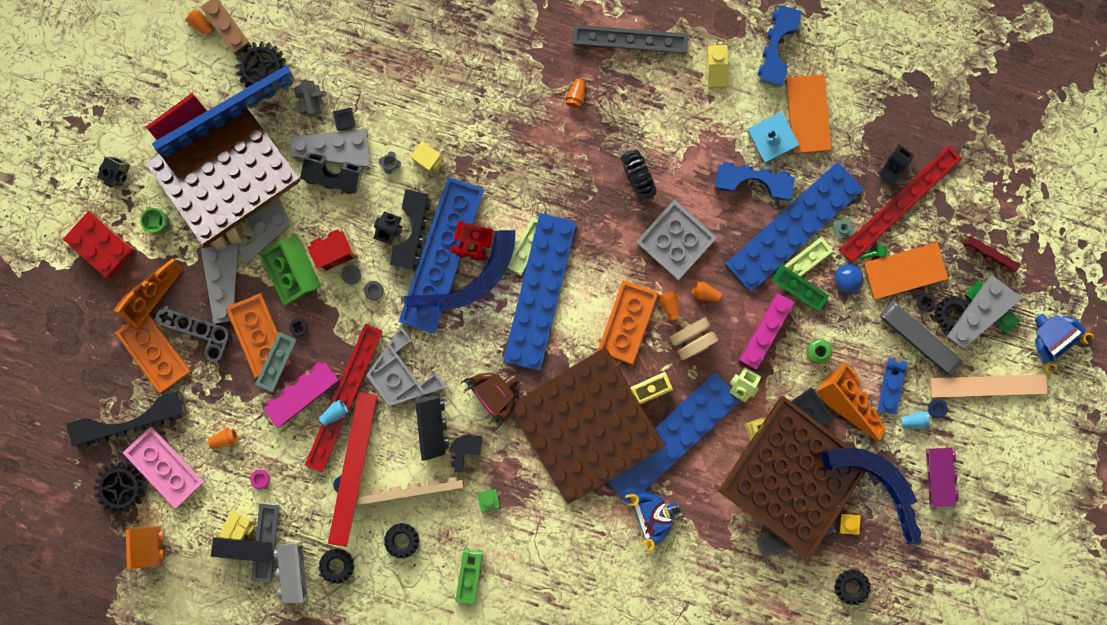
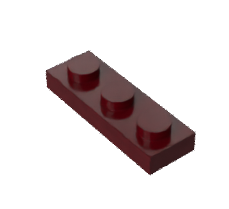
(991, 255)

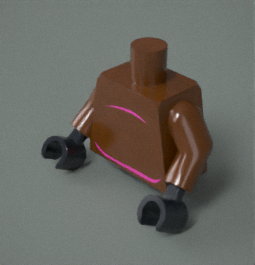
(494, 394)

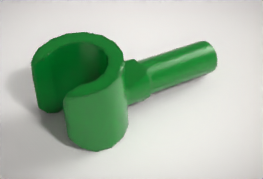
(881, 252)

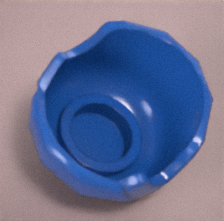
(848, 279)

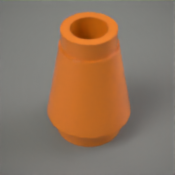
(199, 22)
(575, 97)
(705, 292)
(670, 304)
(225, 438)

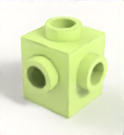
(745, 388)

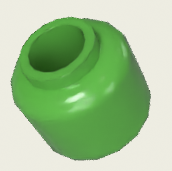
(826, 351)

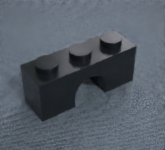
(315, 172)

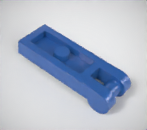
(891, 386)

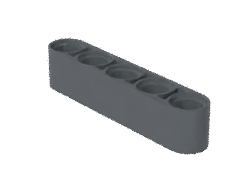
(921, 338)

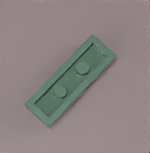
(275, 361)

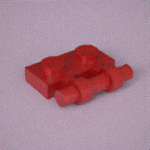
(472, 234)

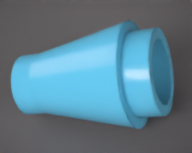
(335, 412)
(918, 420)

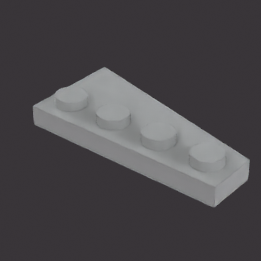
(336, 146)
(221, 279)
(986, 307)

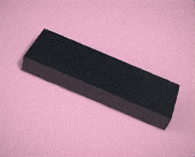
(240, 549)

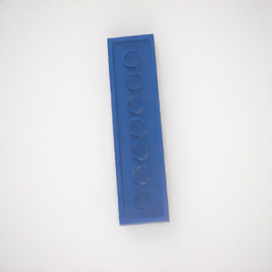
(230, 108)
(794, 226)
(437, 263)
(539, 291)
(679, 433)

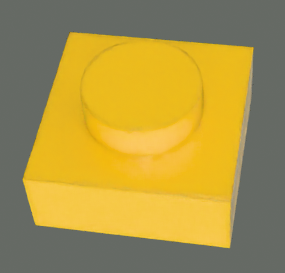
(849, 524)

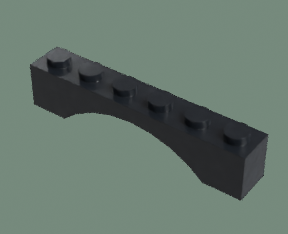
(165, 407)

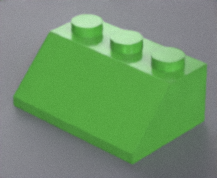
(290, 270)

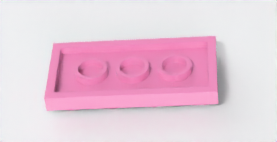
(163, 467)

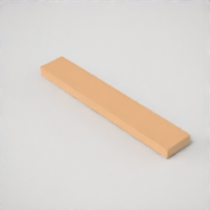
(988, 386)

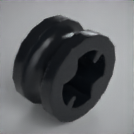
(927, 296)
(293, 329)

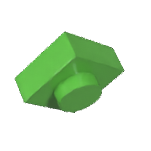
(488, 500)

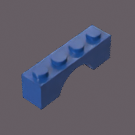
(785, 22)
(778, 185)

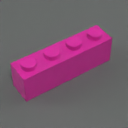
(766, 331)
(302, 394)

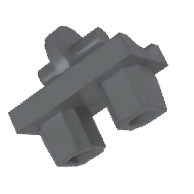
(312, 97)

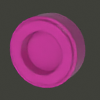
(260, 479)

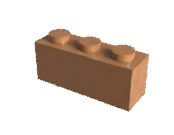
(226, 26)

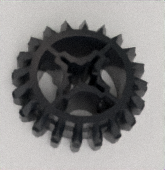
(244, 71)
(638, 175)
(103, 488)

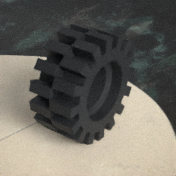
(942, 308)
(401, 552)
(336, 554)
(863, 591)

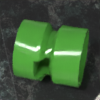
(155, 221)

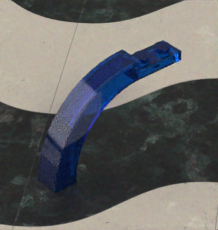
(495, 268)
(889, 477)

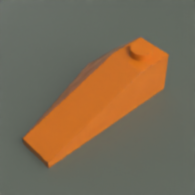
(143, 298)
(844, 395)

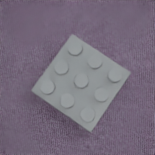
(676, 239)

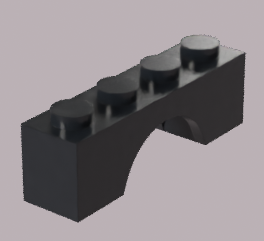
(405, 254)

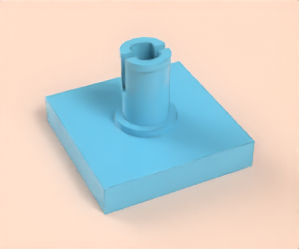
(773, 137)

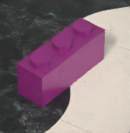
(941, 477)

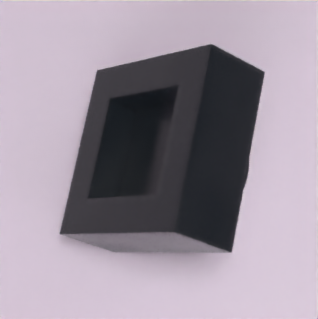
(344, 119)

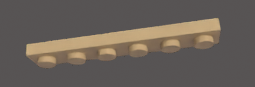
(413, 490)

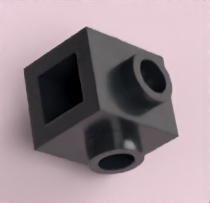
(113, 171)
(387, 228)

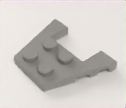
(267, 227)
(393, 377)

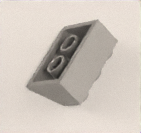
(291, 572)

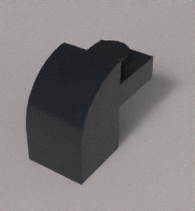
(896, 165)
(464, 445)

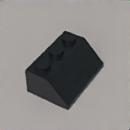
(431, 426)

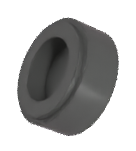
(351, 274)
(373, 290)

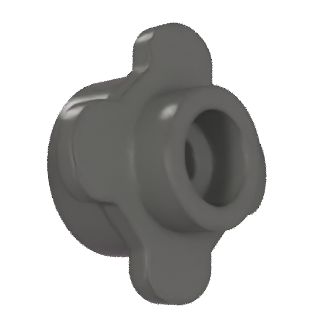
(389, 167)

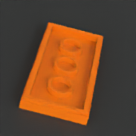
(808, 113)
(905, 271)
(628, 321)
(254, 330)
(154, 354)

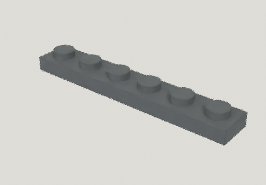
(630, 39)

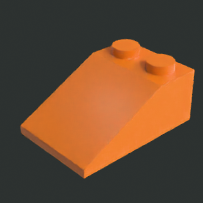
(144, 547)

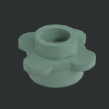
(838, 228)

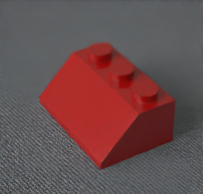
(178, 115)

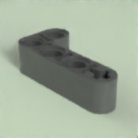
(192, 329)

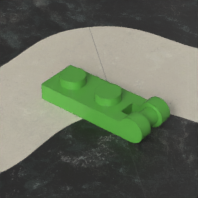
(468, 577)

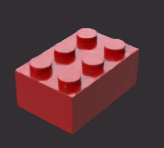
(99, 245)
(332, 250)

